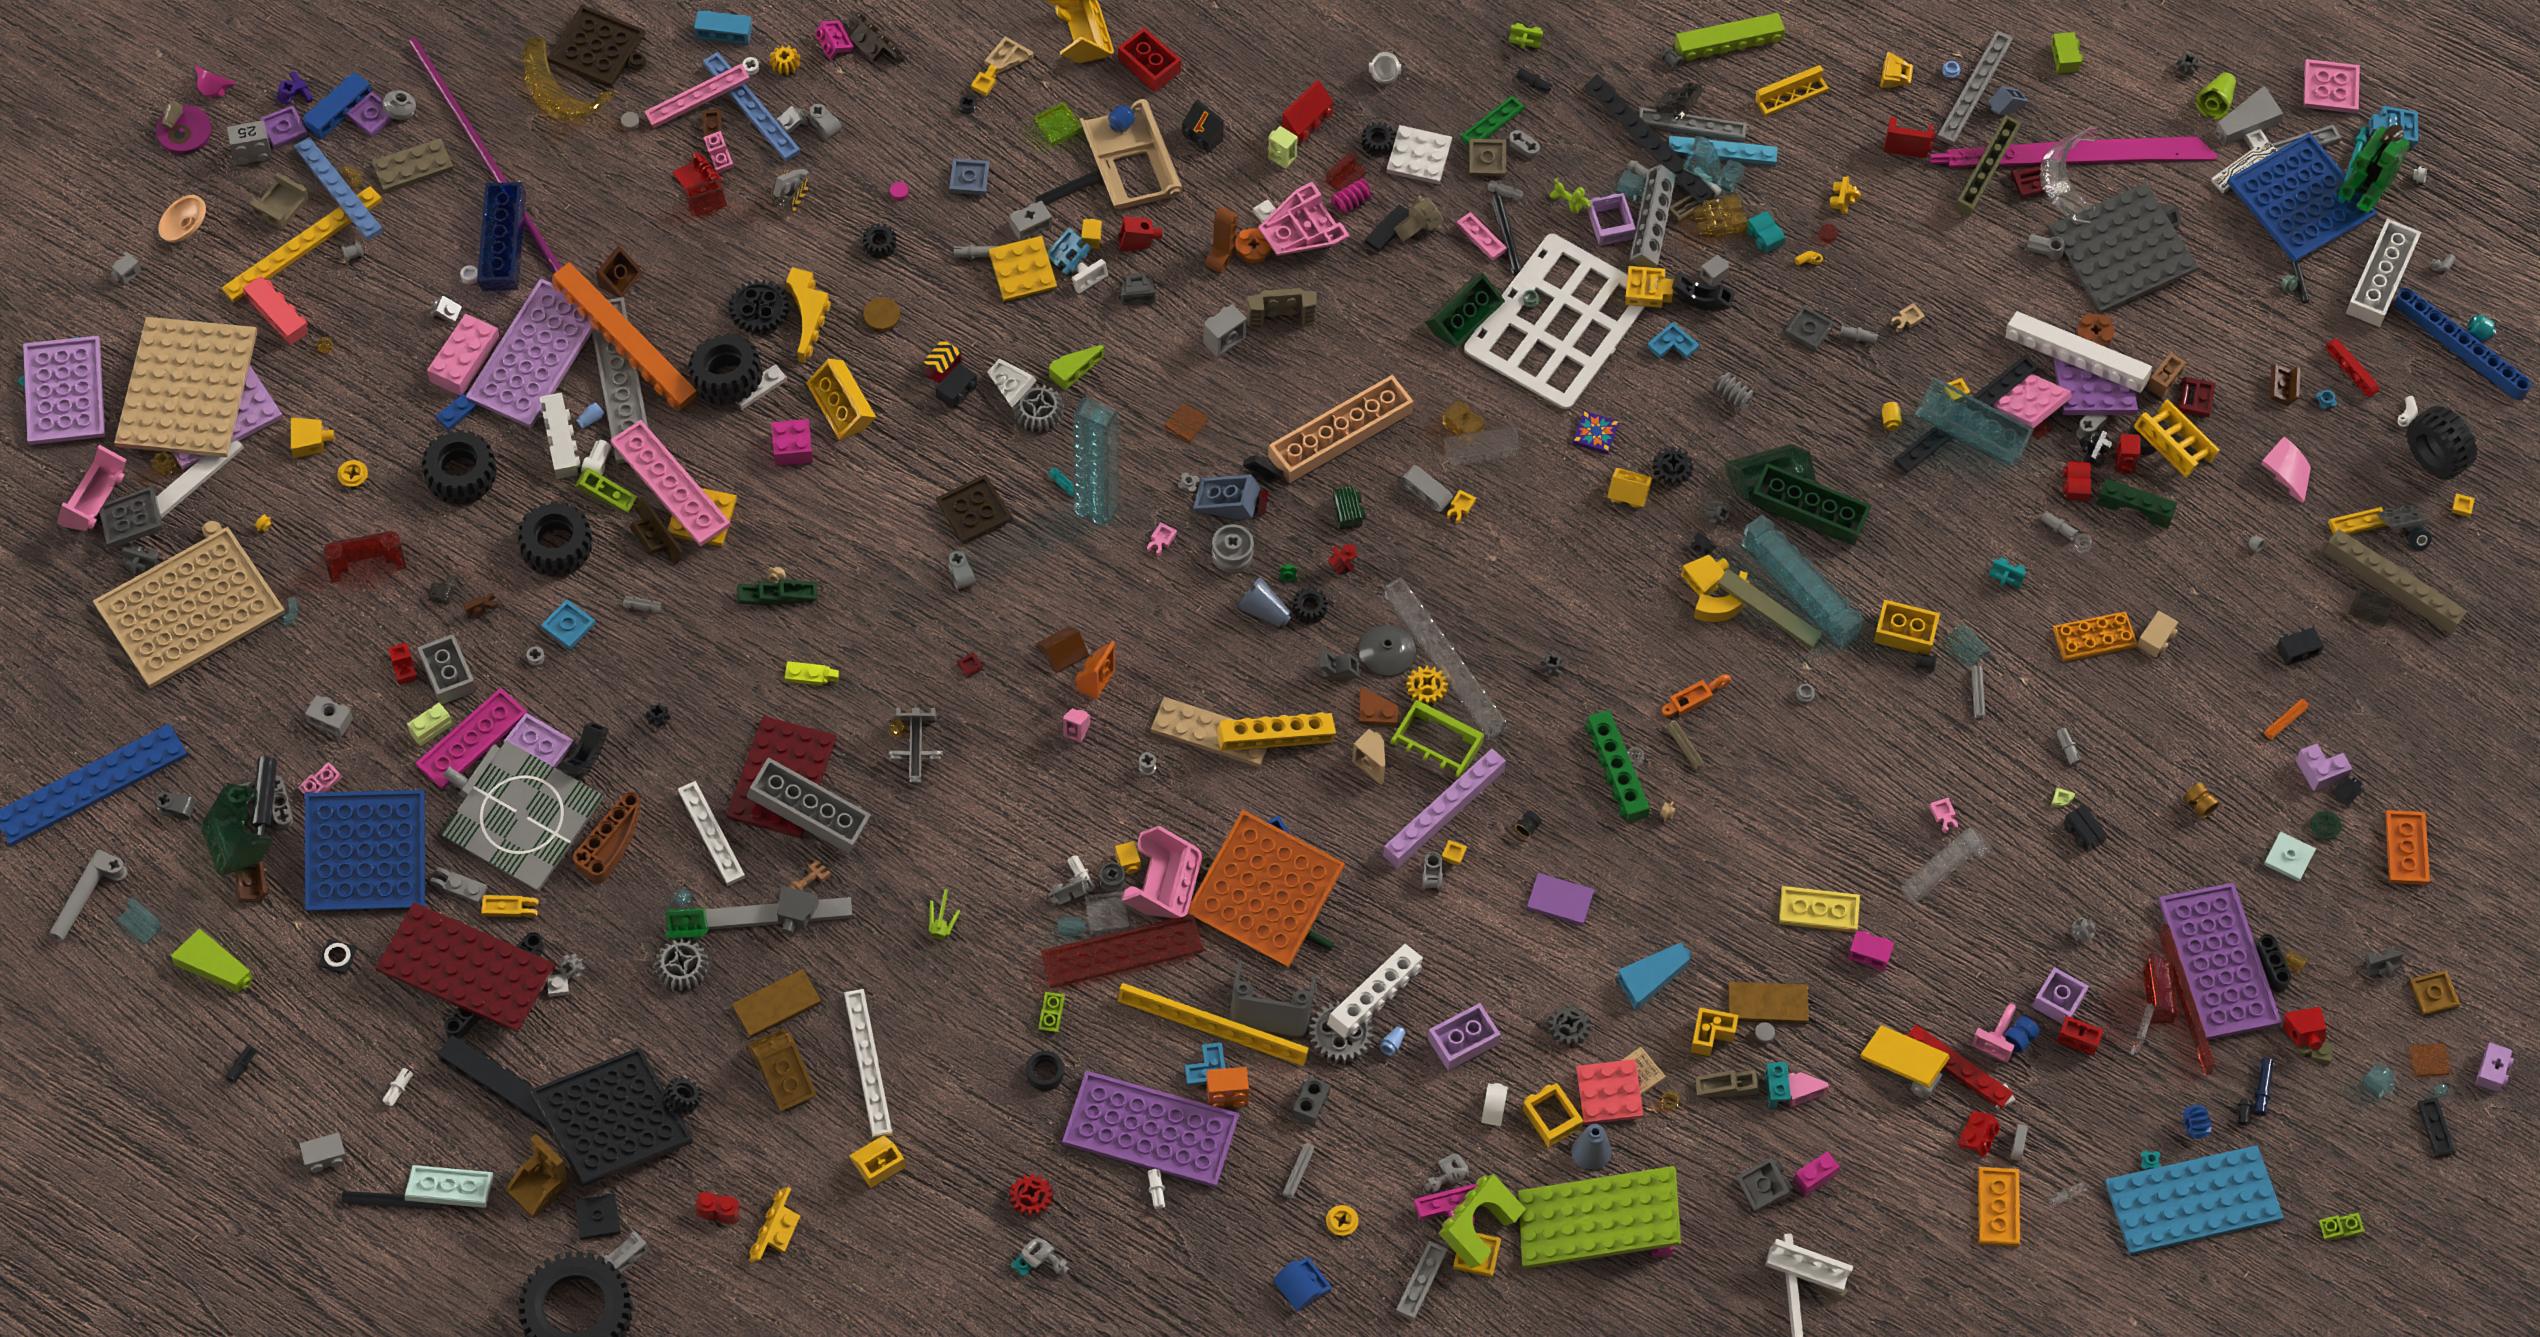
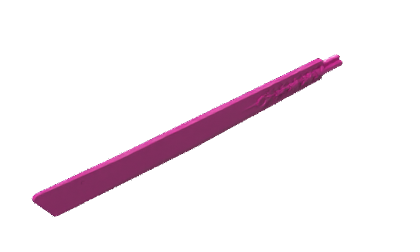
(2089, 152)

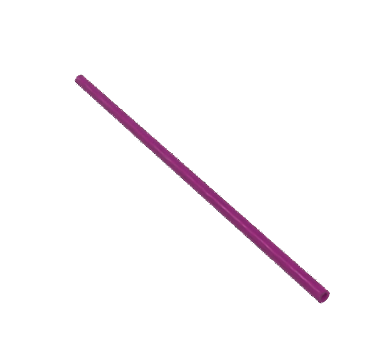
(479, 146)

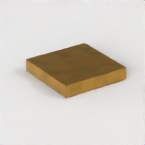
(2434, 993)

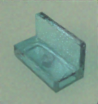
(1967, 644)
(140, 921)

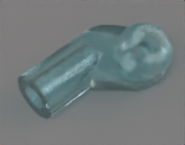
(293, 611)

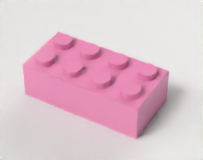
(463, 354)

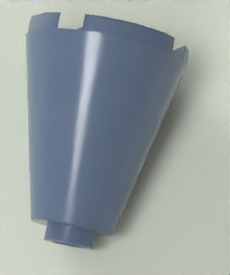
(1265, 604)
(1592, 1148)

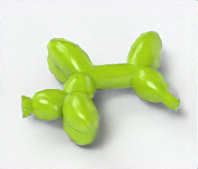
(1576, 200)

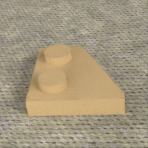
(1007, 55)

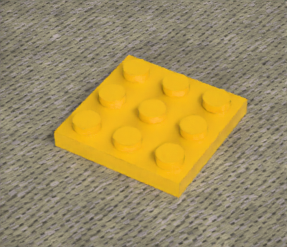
(1022, 268)
(724, 502)

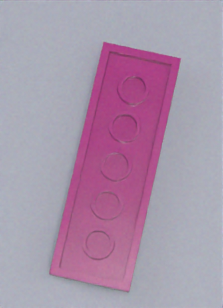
(472, 737)

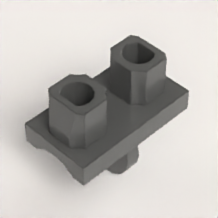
(139, 560)
(2385, 964)

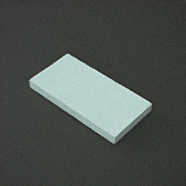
(449, 1186)

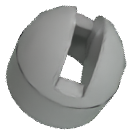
(2256, 543)

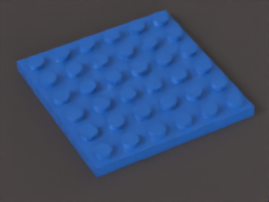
(2298, 198)
(364, 850)

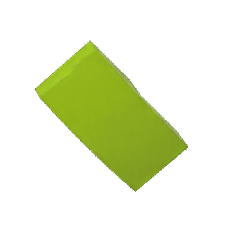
(1051, 1012)
(2341, 1227)

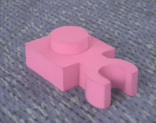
(1161, 537)
(1944, 812)

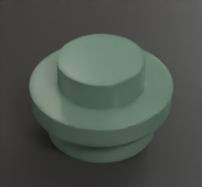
(2289, 283)
(1533, 299)

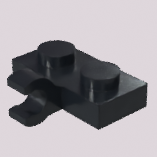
(1262, 468)

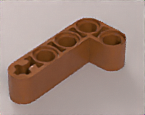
(1223, 240)

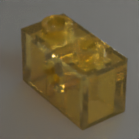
(1462, 420)

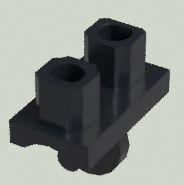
(2093, 445)

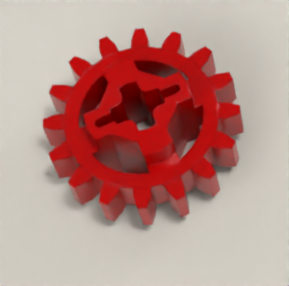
(1031, 1186)

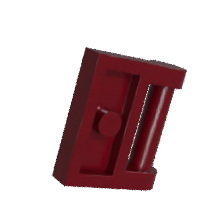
(2027, 186)
(2202, 397)

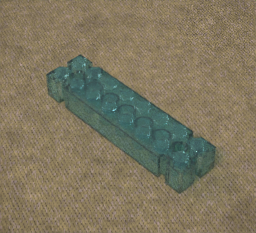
(1802, 581)

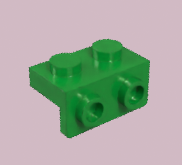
(686, 923)

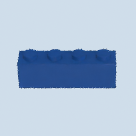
(334, 107)

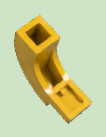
(1719, 609)

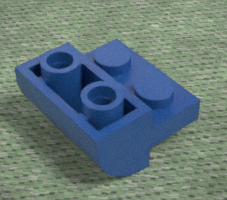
(1302, 1283)

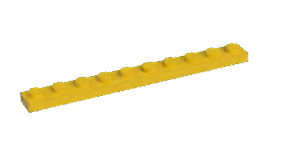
(297, 246)
(1213, 1024)

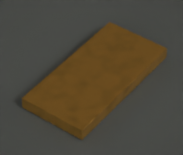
(1769, 1002)
(776, 1003)

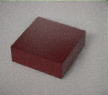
(969, 665)

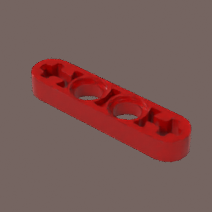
(2352, 367)

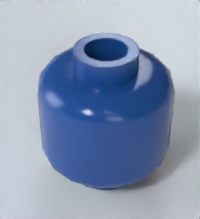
(1121, 118)

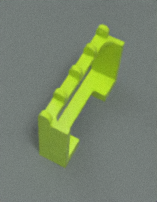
(1428, 713)

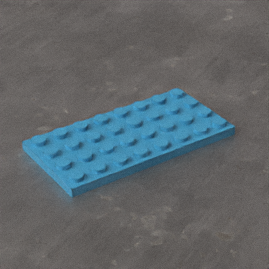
(2193, 1200)

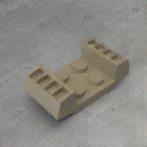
(1281, 302)

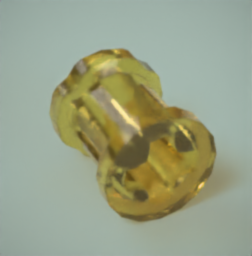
(2295, 960)

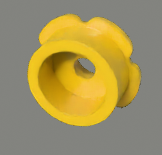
(263, 523)

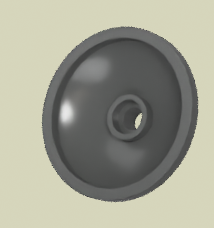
(1383, 659)

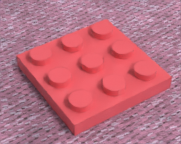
(1609, 1091)

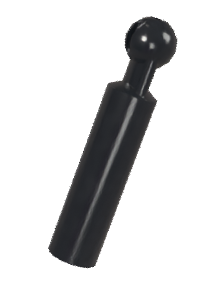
(264, 794)

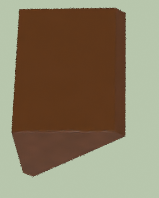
(618, 273)
(1063, 648)

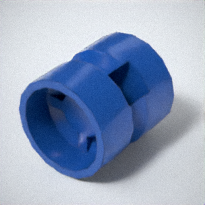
(2022, 1033)

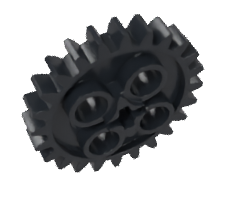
(776, 308)

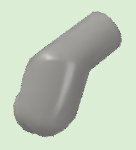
(2438, 265)

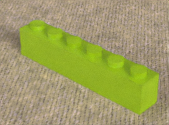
(1730, 36)

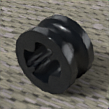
(970, 100)

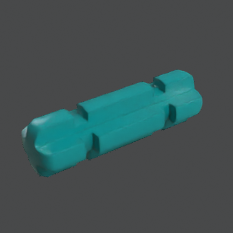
(1062, 481)

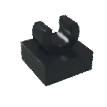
(1704, 542)

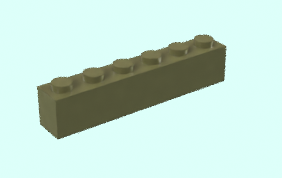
(1987, 166)

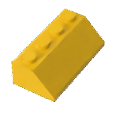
(840, 399)

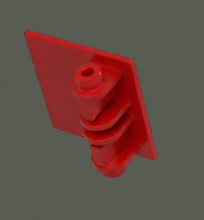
(696, 172)

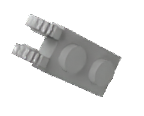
(789, 182)
(459, 885)

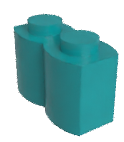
(1765, 232)

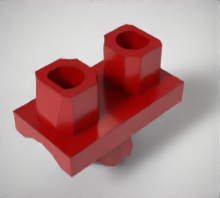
(1341, 560)

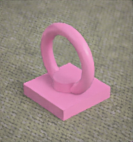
(1994, 1042)

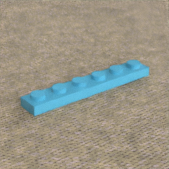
(1730, 150)

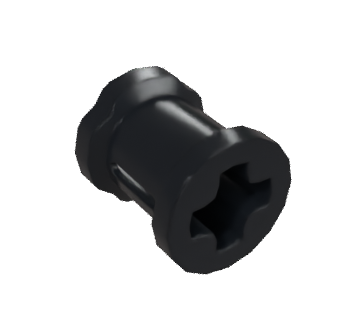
(1925, 661)

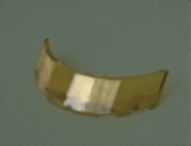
(547, 92)

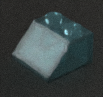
(1703, 160)

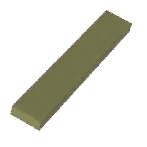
(1769, 609)

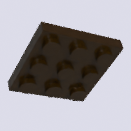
(974, 509)

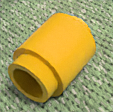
(1891, 416)

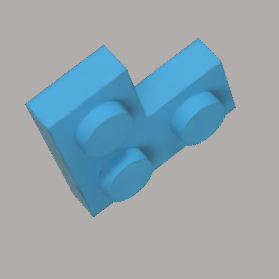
(1674, 338)
(1213, 1059)

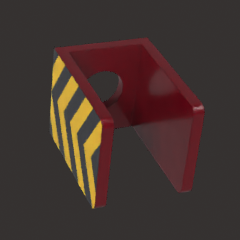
(942, 361)

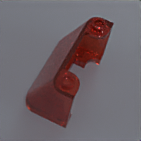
(341, 552)

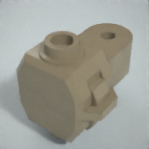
(1422, 216)

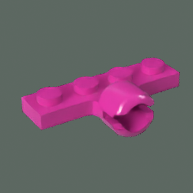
(1441, 1203)

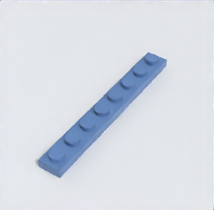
(755, 111)
(338, 189)

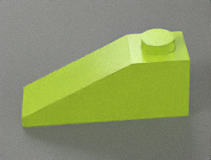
(1074, 365)
(605, 490)

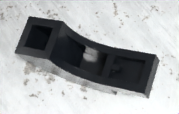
(1701, 296)

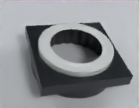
(343, 966)

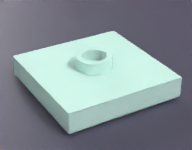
(2289, 856)

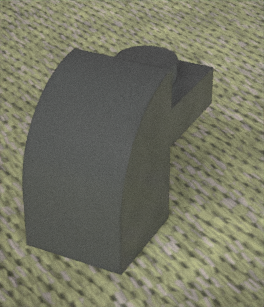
(1338, 668)

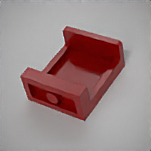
(1908, 141)

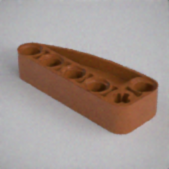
(611, 845)

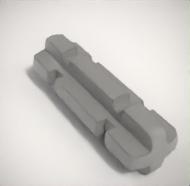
(1505, 190)
(642, 604)

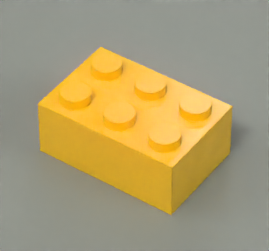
(1906, 627)

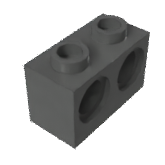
(1313, 1101)

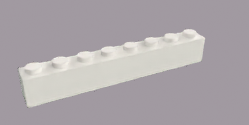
(2078, 351)

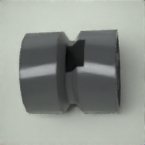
(1112, 878)

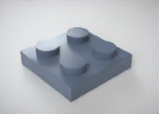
(969, 176)

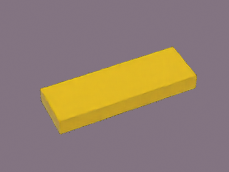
(2357, 522)

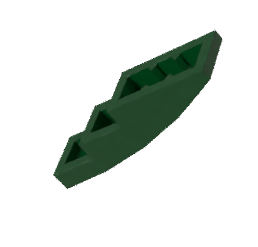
(777, 593)

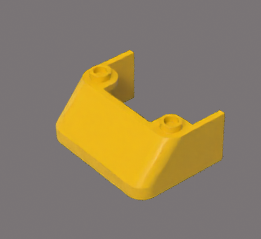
(1087, 30)

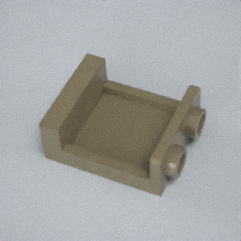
(280, 202)

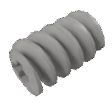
(1733, 391)

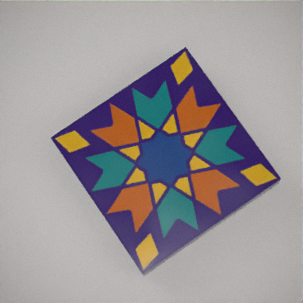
(1595, 432)

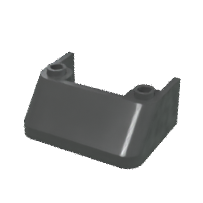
(1272, 1016)

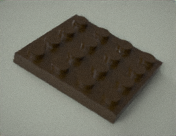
(596, 45)

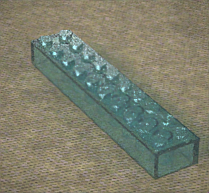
(1095, 461)

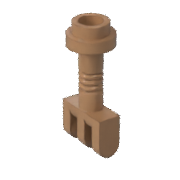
(814, 874)

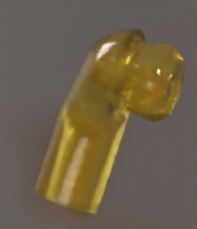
(354, 175)

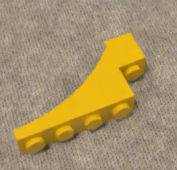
(812, 308)

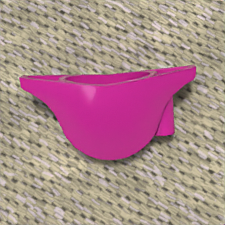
(211, 84)

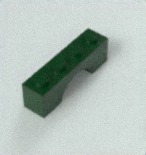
(2117, 495)

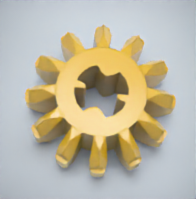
(784, 60)

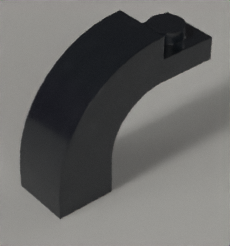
(586, 752)

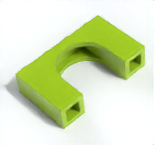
(1459, 1228)

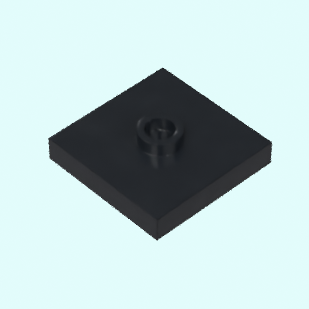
(597, 1216)

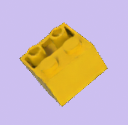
(878, 1161)

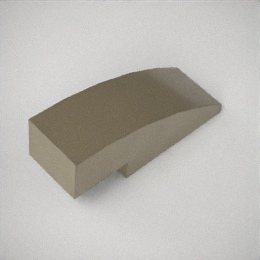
(1728, 1084)

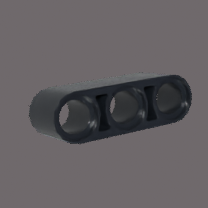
(2273, 971)

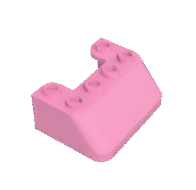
(1169, 875)

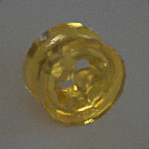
(1665, 1096)

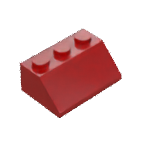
(1308, 112)

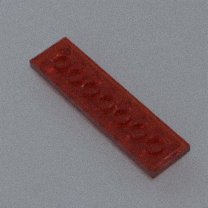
(1122, 951)

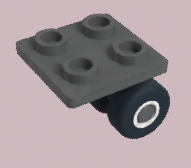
(2411, 522)

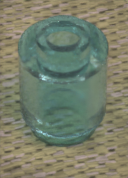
(1071, 926)

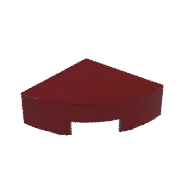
(1262, 502)

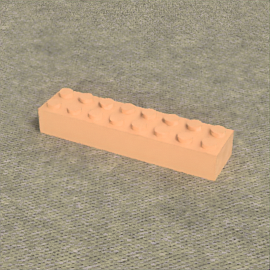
(1340, 428)

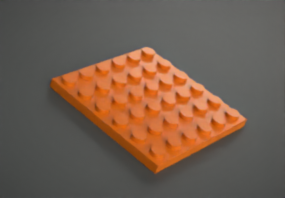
(1265, 888)

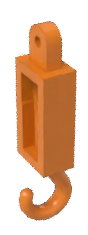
(1697, 695)

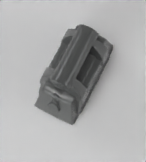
(1137, 290)

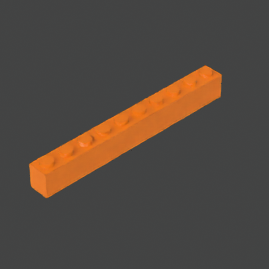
(623, 336)

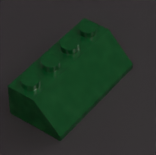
(1465, 310)

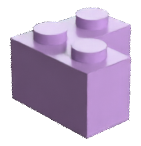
(2322, 771)

